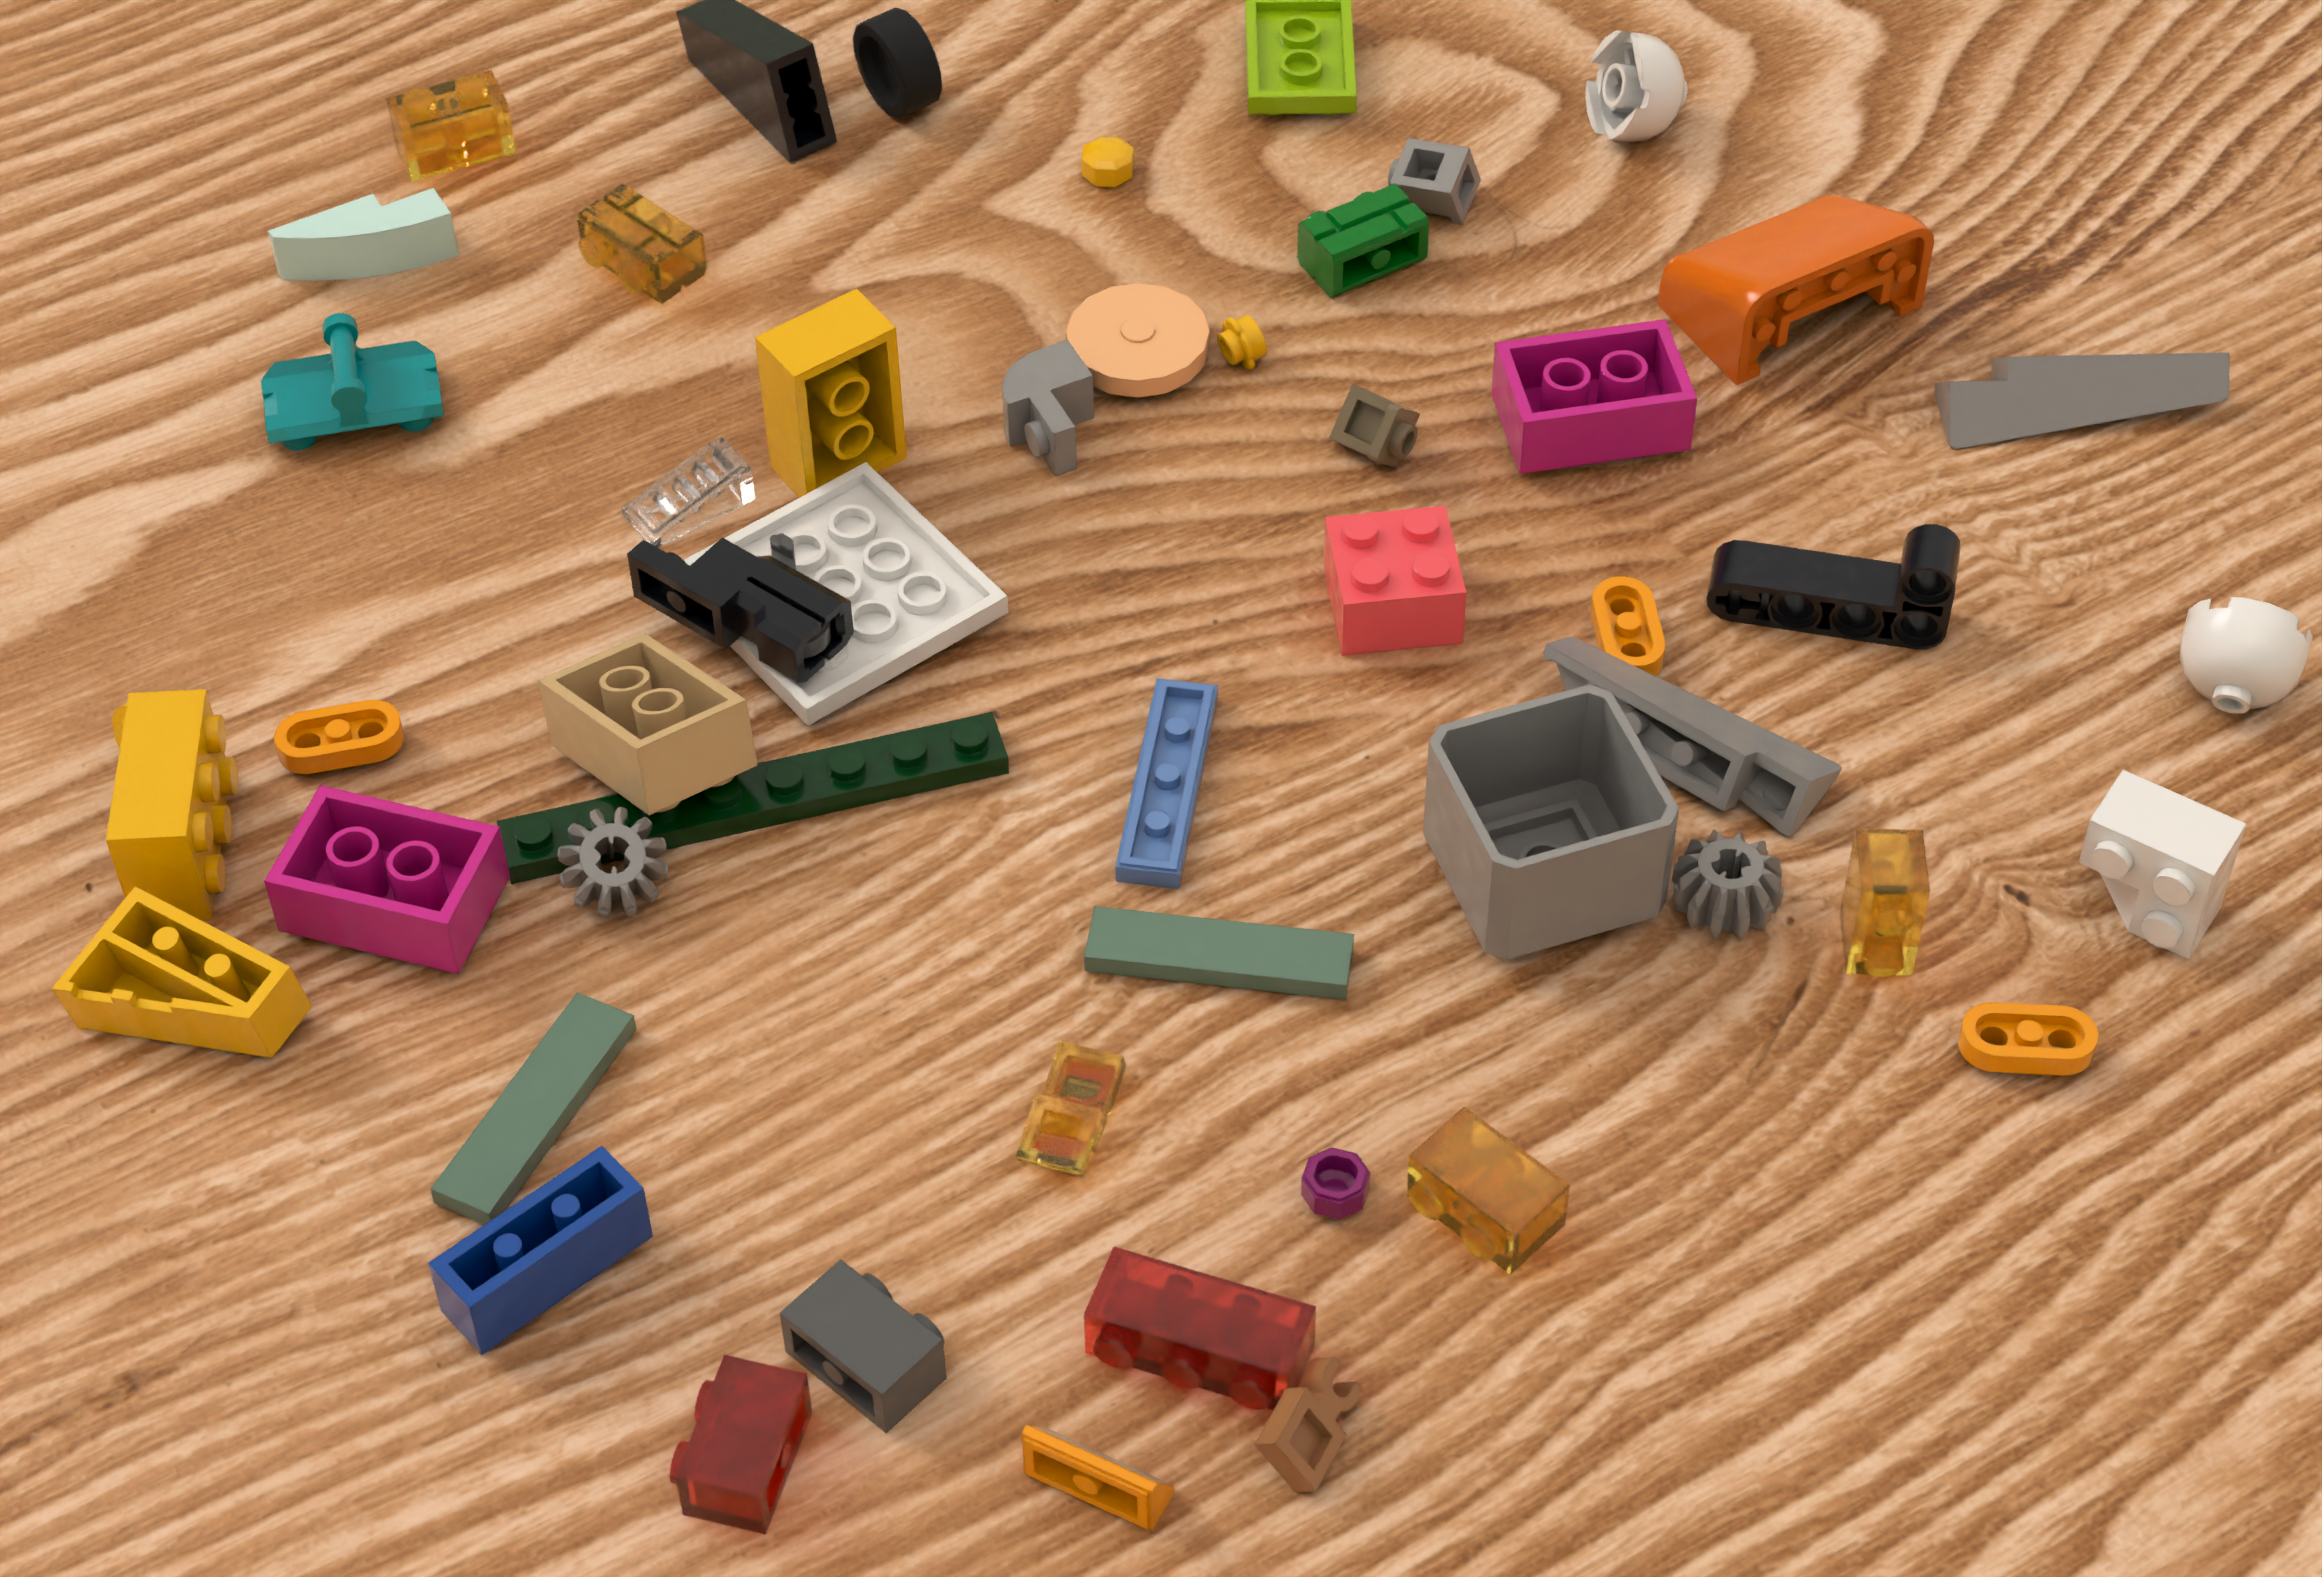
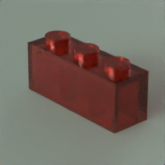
(1198, 1329)

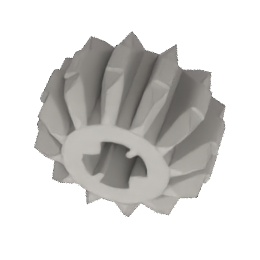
(611, 838)
(1727, 884)

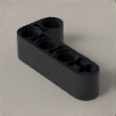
(1841, 594)

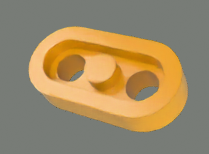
(1628, 623)
(339, 736)
(2026, 1038)

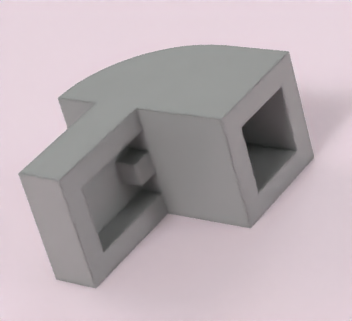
(1044, 401)

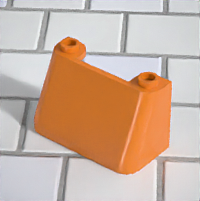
(1754, 282)

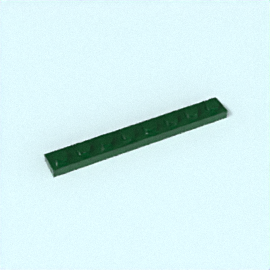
(779, 791)

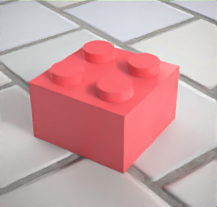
(1394, 580)

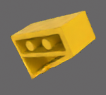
(180, 982)

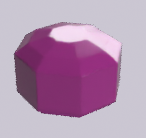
(1335, 1183)

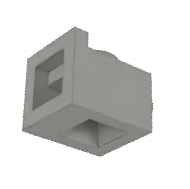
(1437, 177)

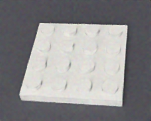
(901, 574)

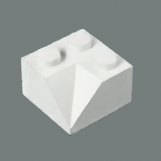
(2162, 860)

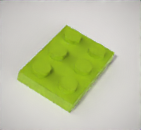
(1300, 57)

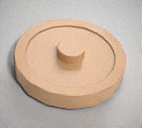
(1140, 339)

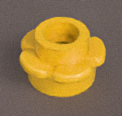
(1242, 341)

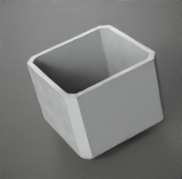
(1549, 821)

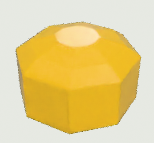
(1107, 161)

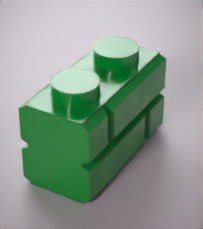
(1362, 240)

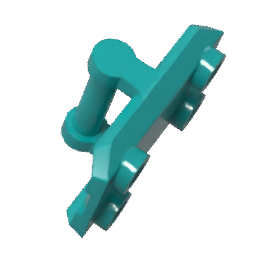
(350, 388)

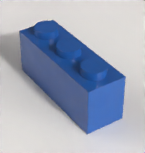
(541, 1249)

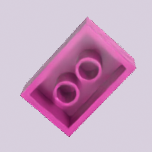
(1593, 396)
(388, 879)

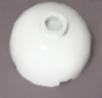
(1635, 87)
(2243, 653)

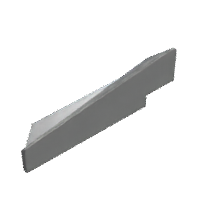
(2075, 391)
(1703, 744)

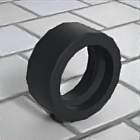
(897, 62)

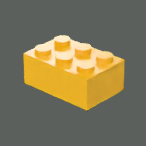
(831, 393)
(172, 800)

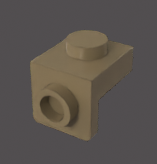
(1376, 427)

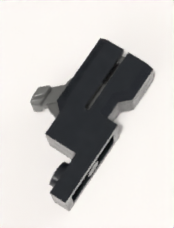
(747, 596)

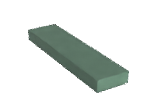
(1219, 952)
(533, 1109)

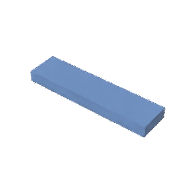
(1167, 784)

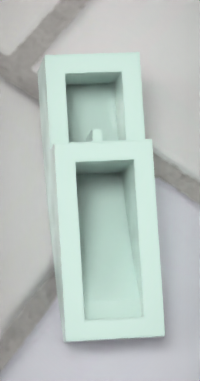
(365, 239)

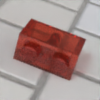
(742, 1444)

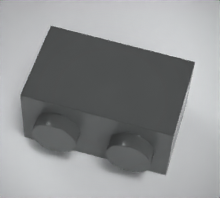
(864, 1344)

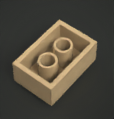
(648, 723)

